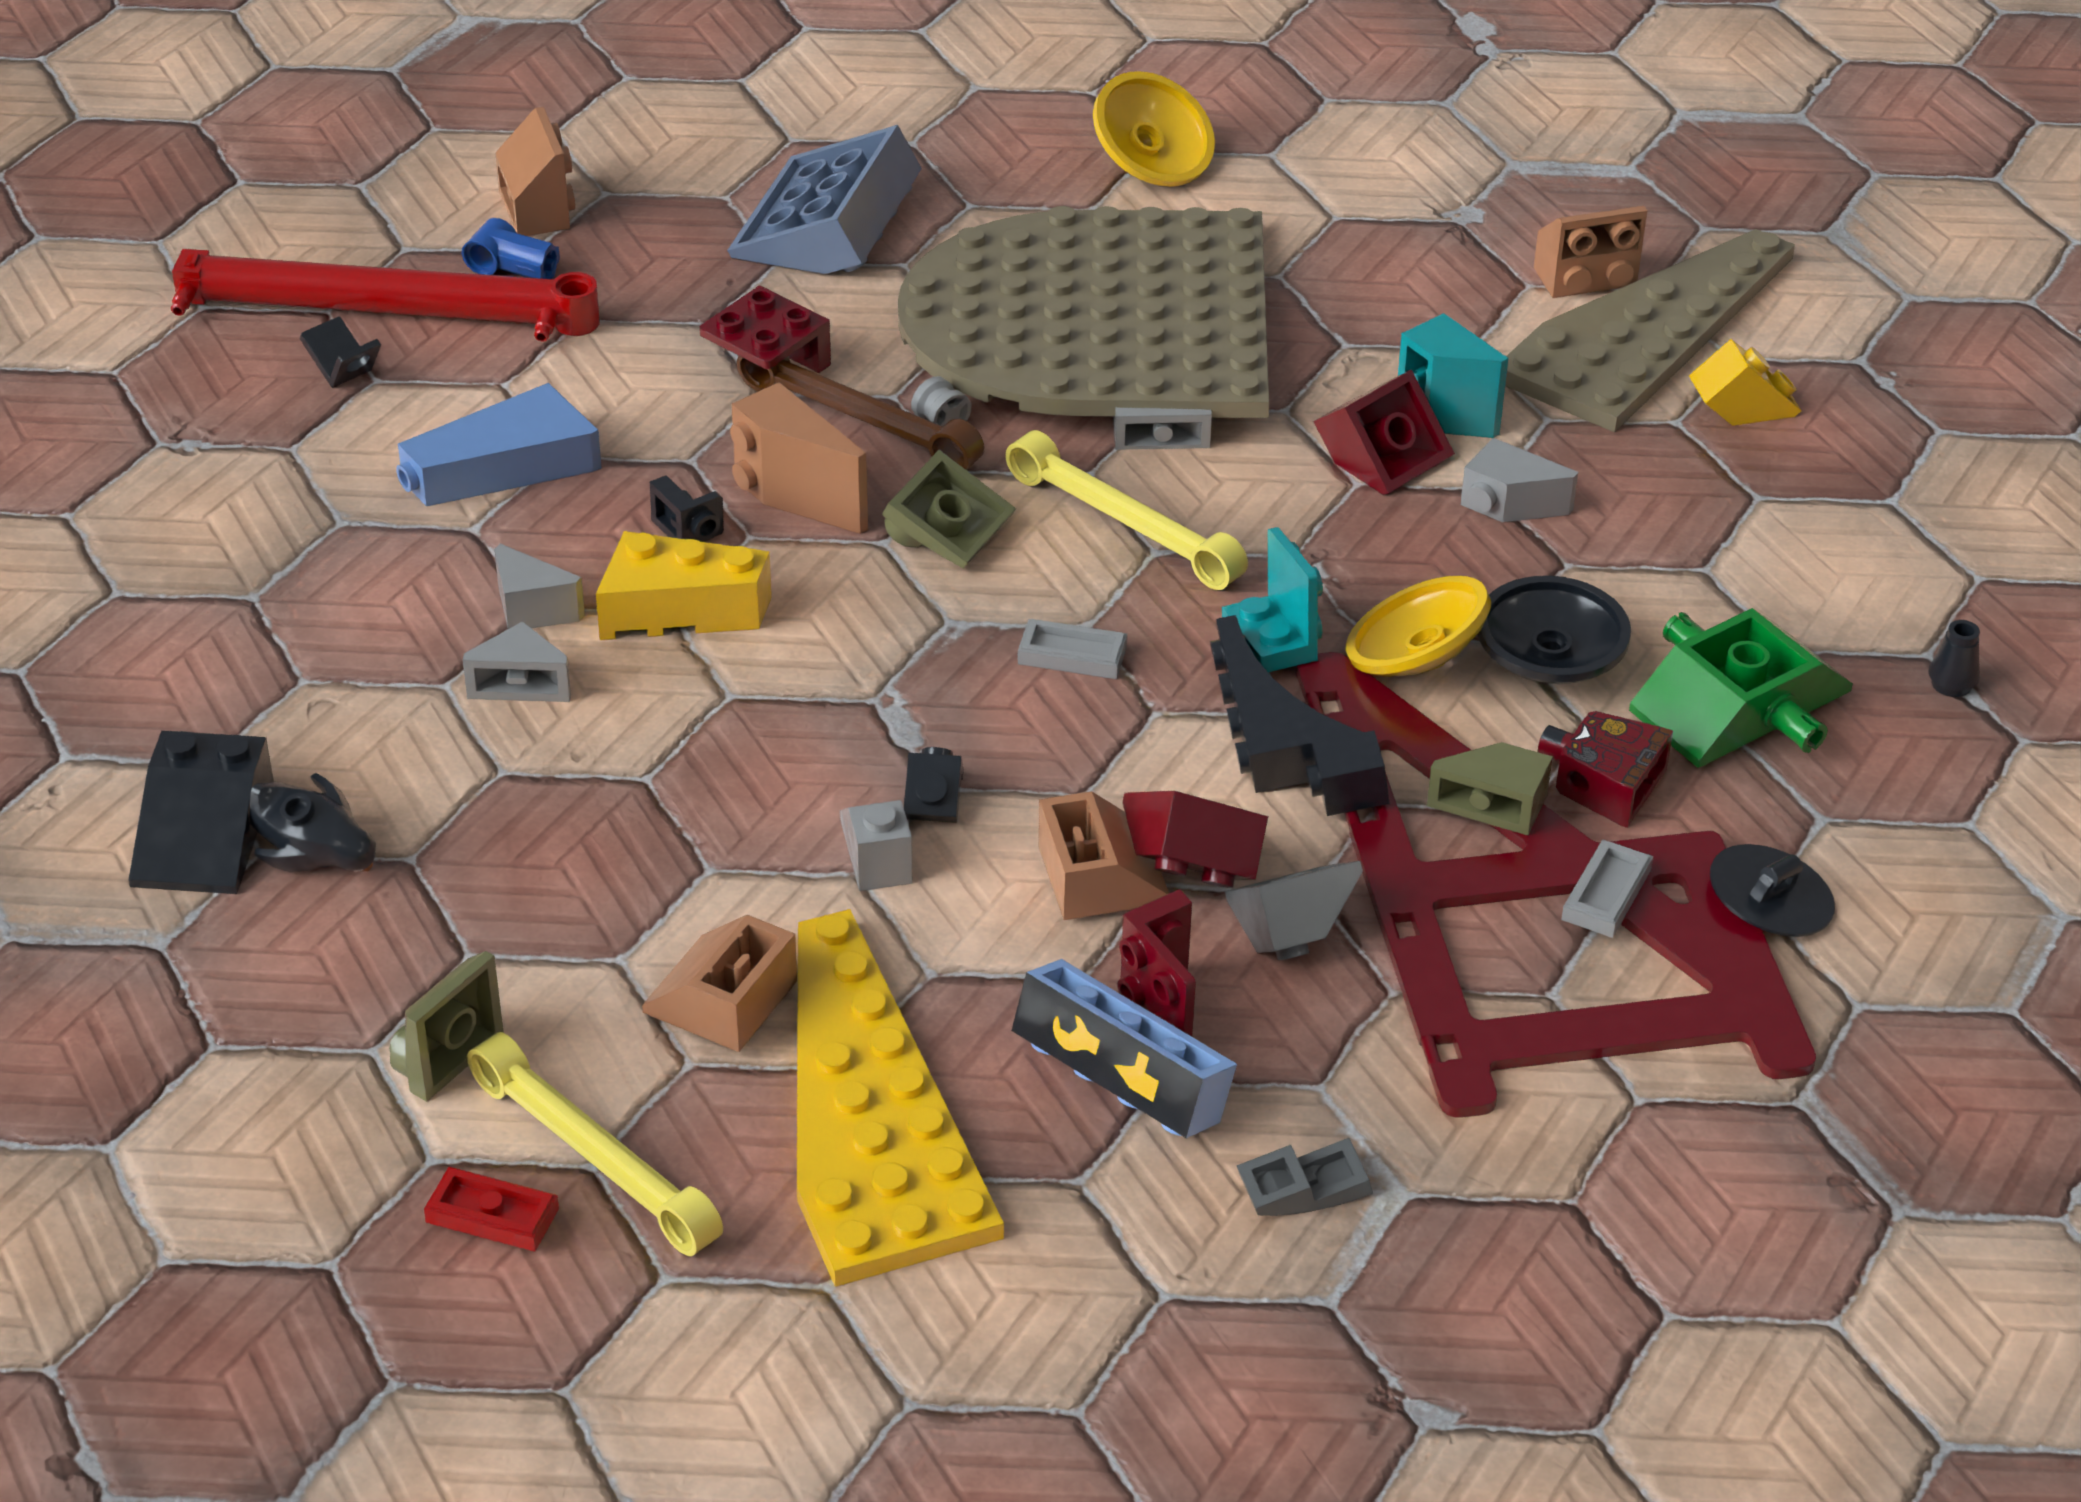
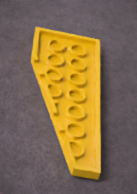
(875, 1142)

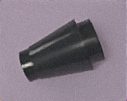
(1956, 662)

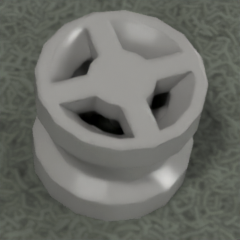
(939, 402)

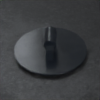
(1772, 890)

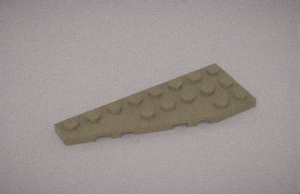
(1628, 343)

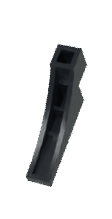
(1288, 739)

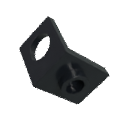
(338, 352)

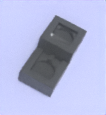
(1316, 1181)

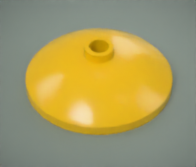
(1153, 128)
(1419, 627)

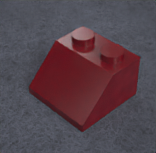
(1195, 835)

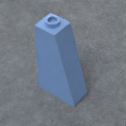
(500, 449)

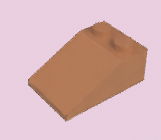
(798, 460)

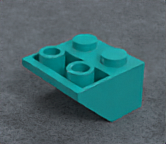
(1457, 375)

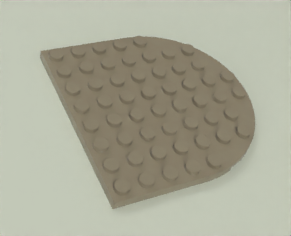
(1097, 311)

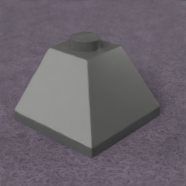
(1293, 908)

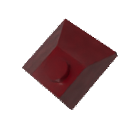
(1385, 434)

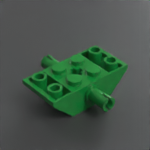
(1736, 686)

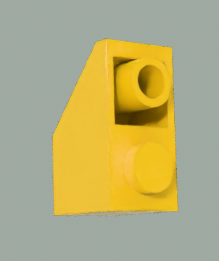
(1743, 388)

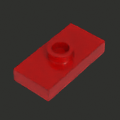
(491, 1208)

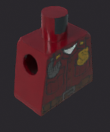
(1608, 763)

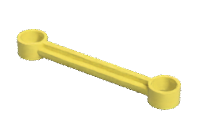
(1038, 459)
(684, 1216)

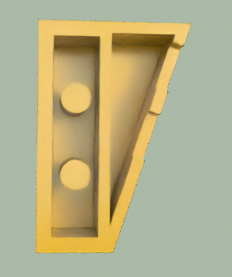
(681, 584)

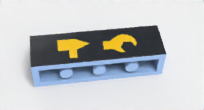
(1123, 1048)

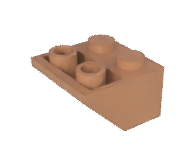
(534, 176)
(1591, 251)
(1093, 857)
(728, 982)

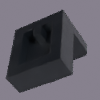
(682, 515)

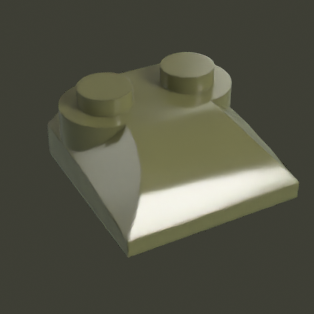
(946, 511)
(447, 1025)

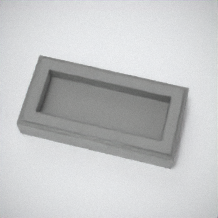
(1072, 648)
(1607, 888)

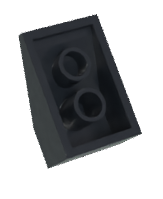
(197, 812)

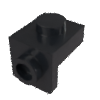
(933, 785)

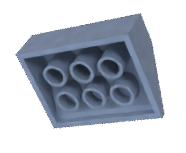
(830, 204)

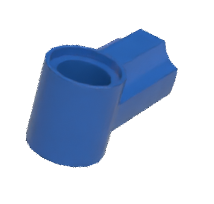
(501, 248)

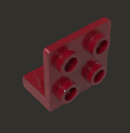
(769, 329)
(1157, 959)

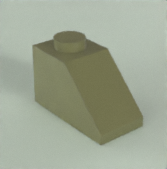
(1492, 785)

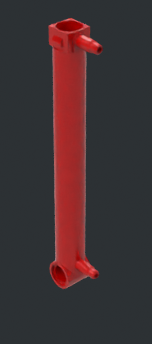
(561, 302)

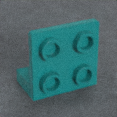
(1286, 623)

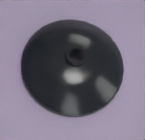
(1555, 629)

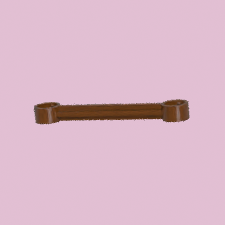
(869, 410)

